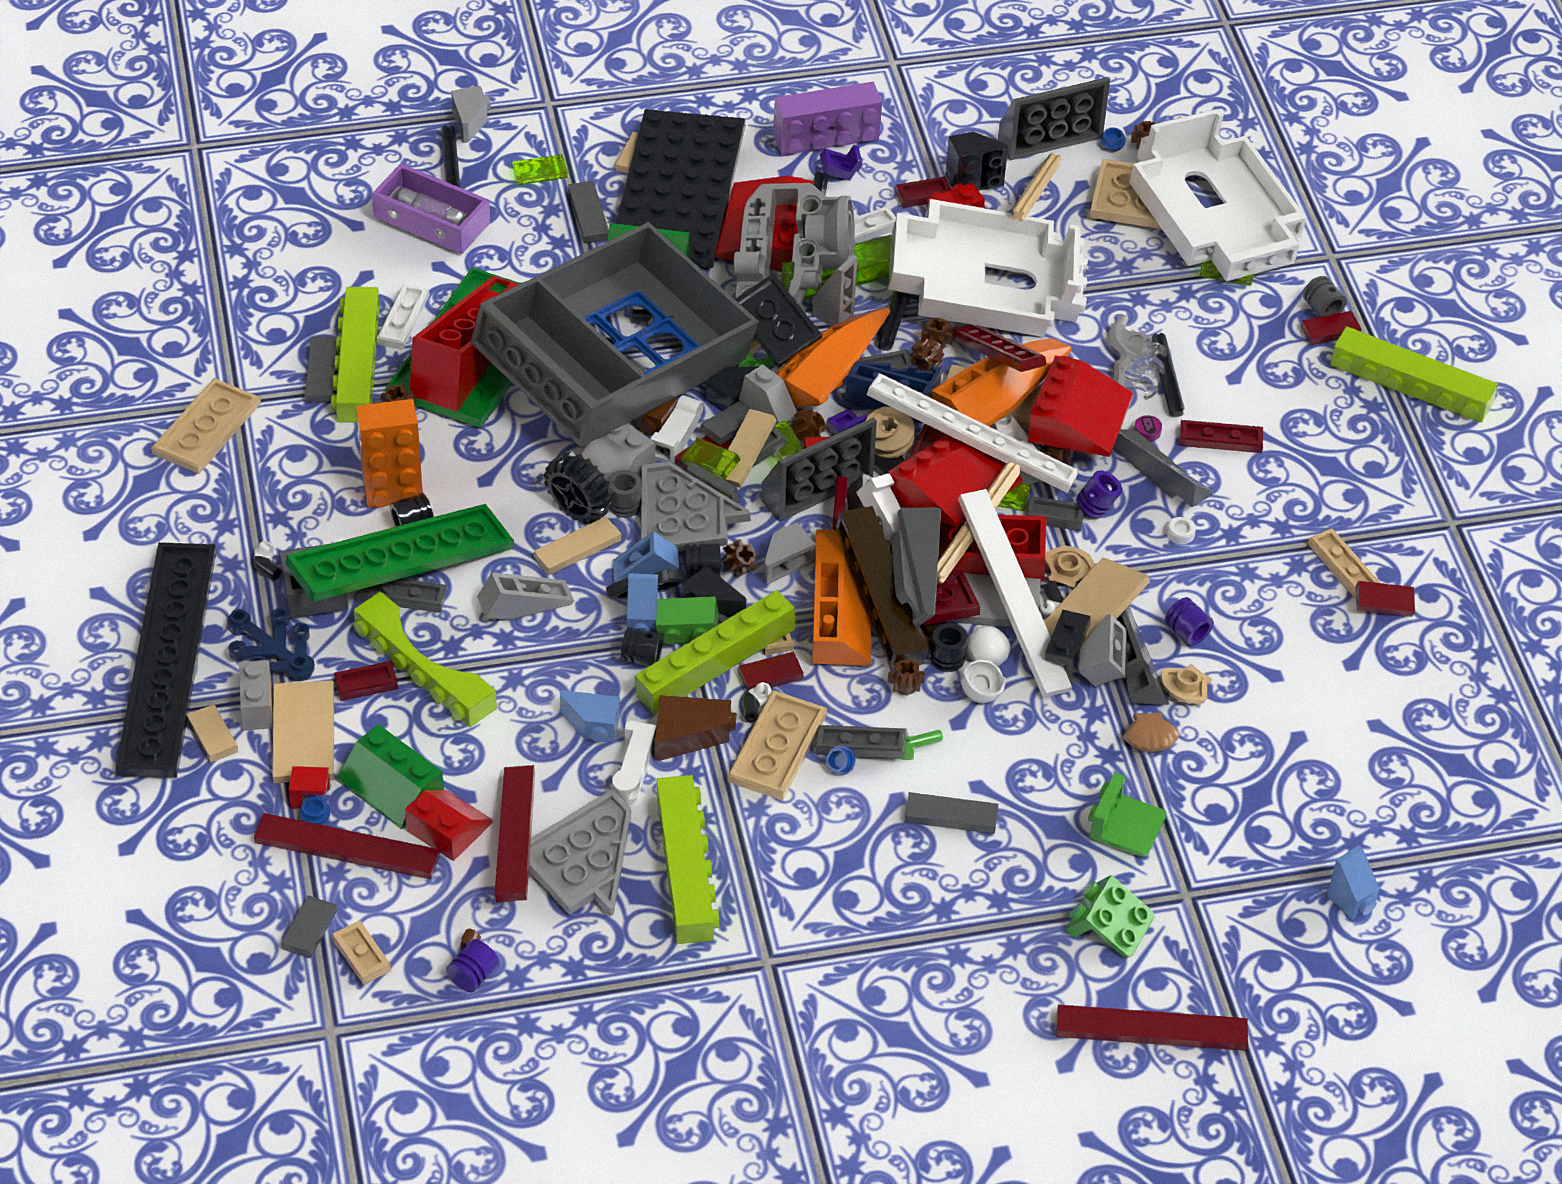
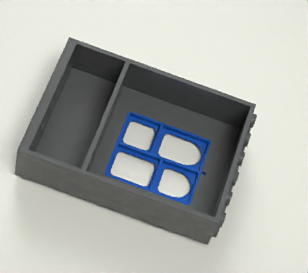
(581, 381)

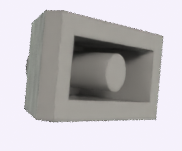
(470, 110)
(767, 393)
(788, 552)
(1104, 652)

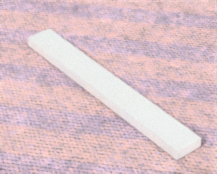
(972, 432)
(1013, 591)

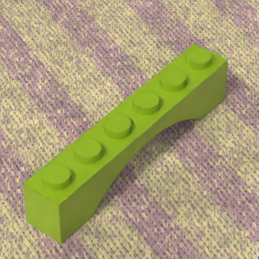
(461, 692)

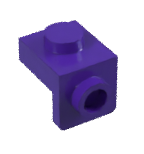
(841, 165)
(844, 421)

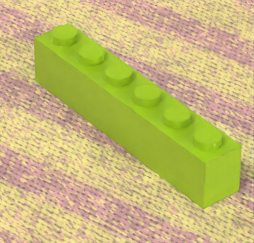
(357, 351)
(1414, 374)
(716, 650)
(685, 859)

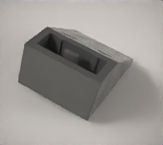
(298, 600)

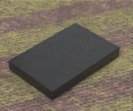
(782, 323)

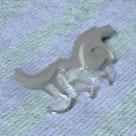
(1136, 359)

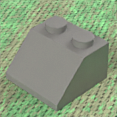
(621, 450)

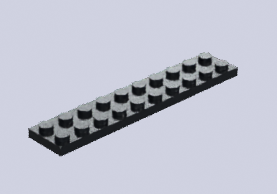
(166, 661)

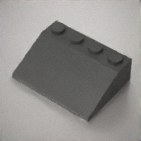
(1055, 119)
(811, 473)

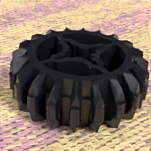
(578, 487)

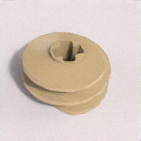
(893, 432)

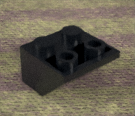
(976, 161)

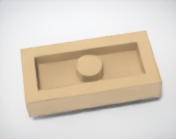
(361, 952)

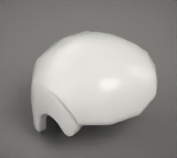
(988, 644)
(983, 681)

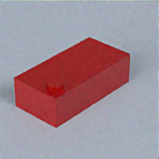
(1025, 536)

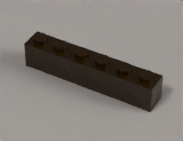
(874, 572)

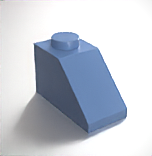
(646, 557)
(642, 601)
(591, 714)
(1353, 884)

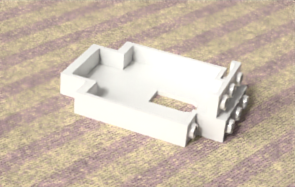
(1258, 216)
(947, 259)

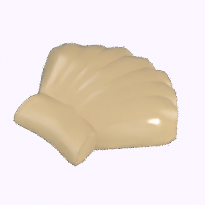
(1068, 565)
(1186, 684)

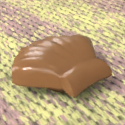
(1151, 732)

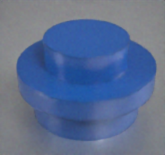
(1113, 139)
(840, 760)
(314, 810)

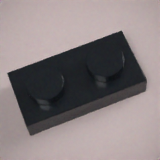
(1067, 637)

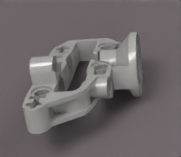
(823, 234)

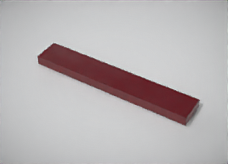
(999, 348)
(515, 834)
(347, 846)
(1152, 1027)

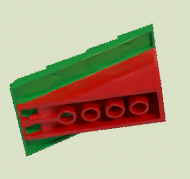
(445, 367)

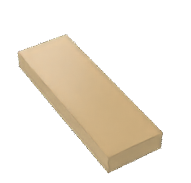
(749, 443)
(577, 545)
(1340, 560)

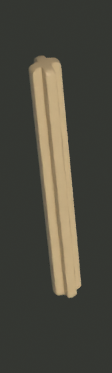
(1036, 187)
(964, 536)

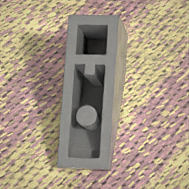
(837, 296)
(519, 596)

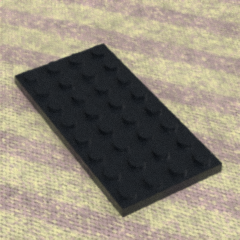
(683, 177)

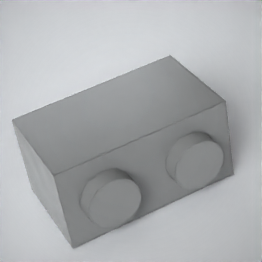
(256, 695)

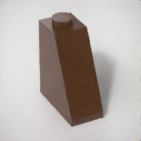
(691, 725)

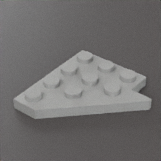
(685, 508)
(584, 854)

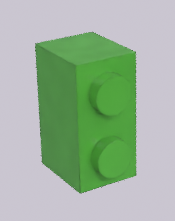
(685, 618)

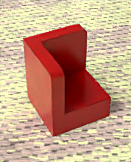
(307, 781)

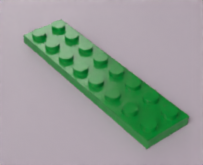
(398, 552)

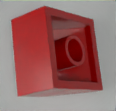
(445, 822)

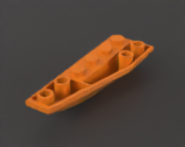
(825, 364)
(993, 389)
(840, 613)

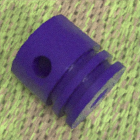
(1096, 497)
(1189, 621)
(472, 965)

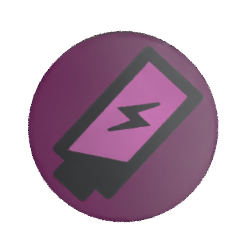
(1149, 427)

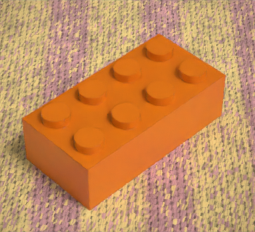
(389, 451)

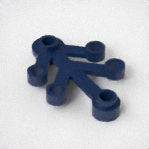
(296, 665)

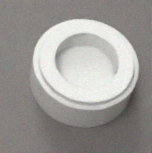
(1181, 530)

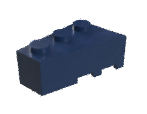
(865, 373)

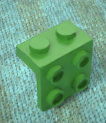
(1124, 820)
(1112, 914)

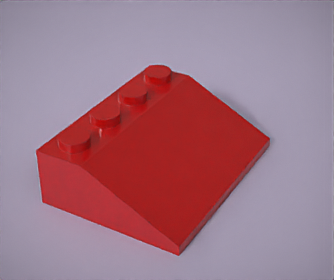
(784, 222)
(1078, 408)
(942, 474)

